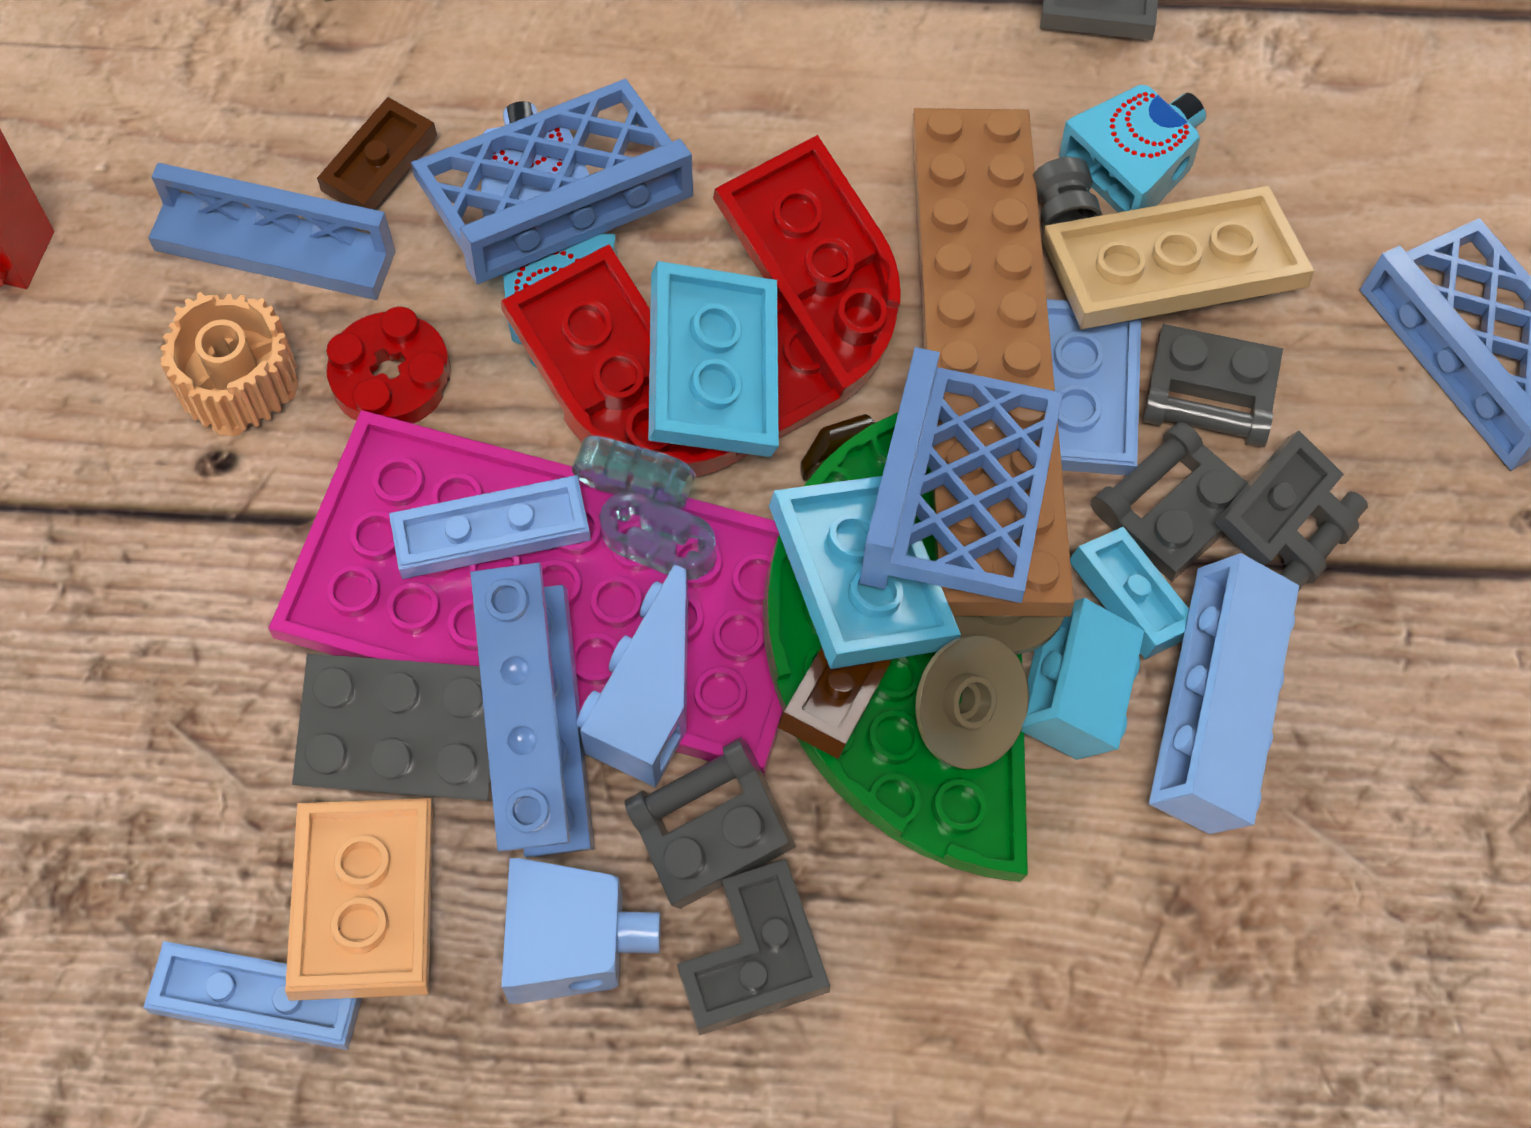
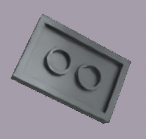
(392, 728)

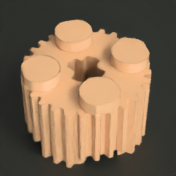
(229, 362)

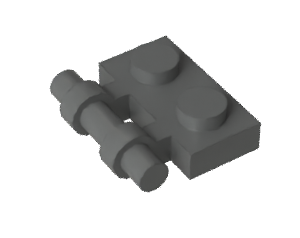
(1280, 499)

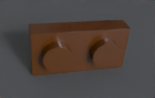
(377, 155)
(831, 703)

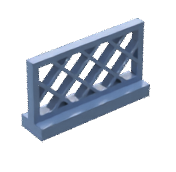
(573, 207)
(1446, 345)
(906, 480)

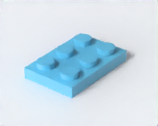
(713, 360)
(856, 623)

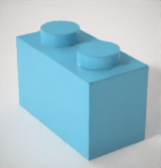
(1083, 682)

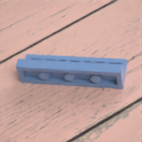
(268, 234)

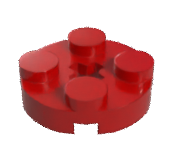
(381, 338)

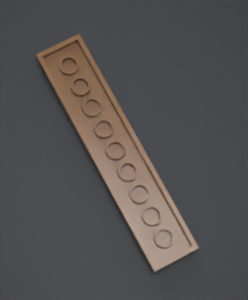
(991, 321)

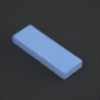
(489, 527)
(244, 996)

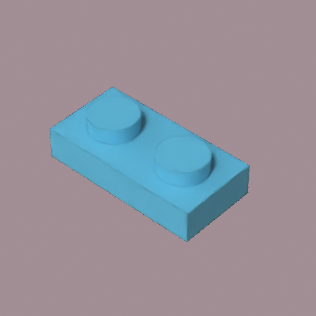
(1132, 589)

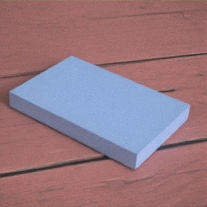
(1100, 391)

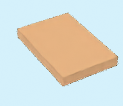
(360, 900)

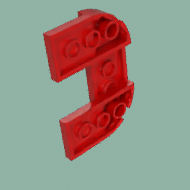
(833, 307)

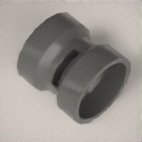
(1064, 191)

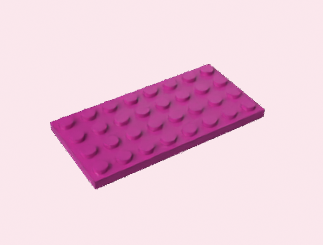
(355, 604)

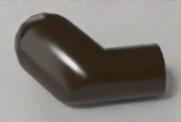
(829, 440)

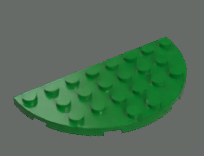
(886, 771)

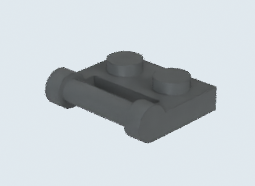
(1218, 371)
(1183, 522)
(721, 841)

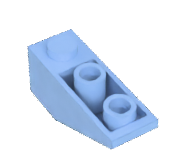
(644, 704)

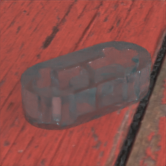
(625, 467)
(661, 529)

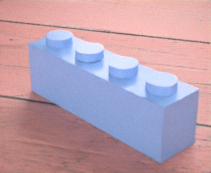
(1225, 695)

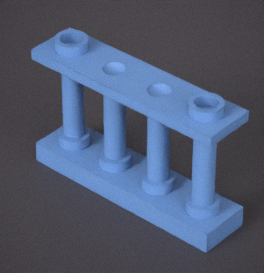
(531, 712)

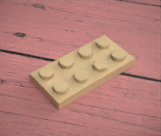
(1176, 257)

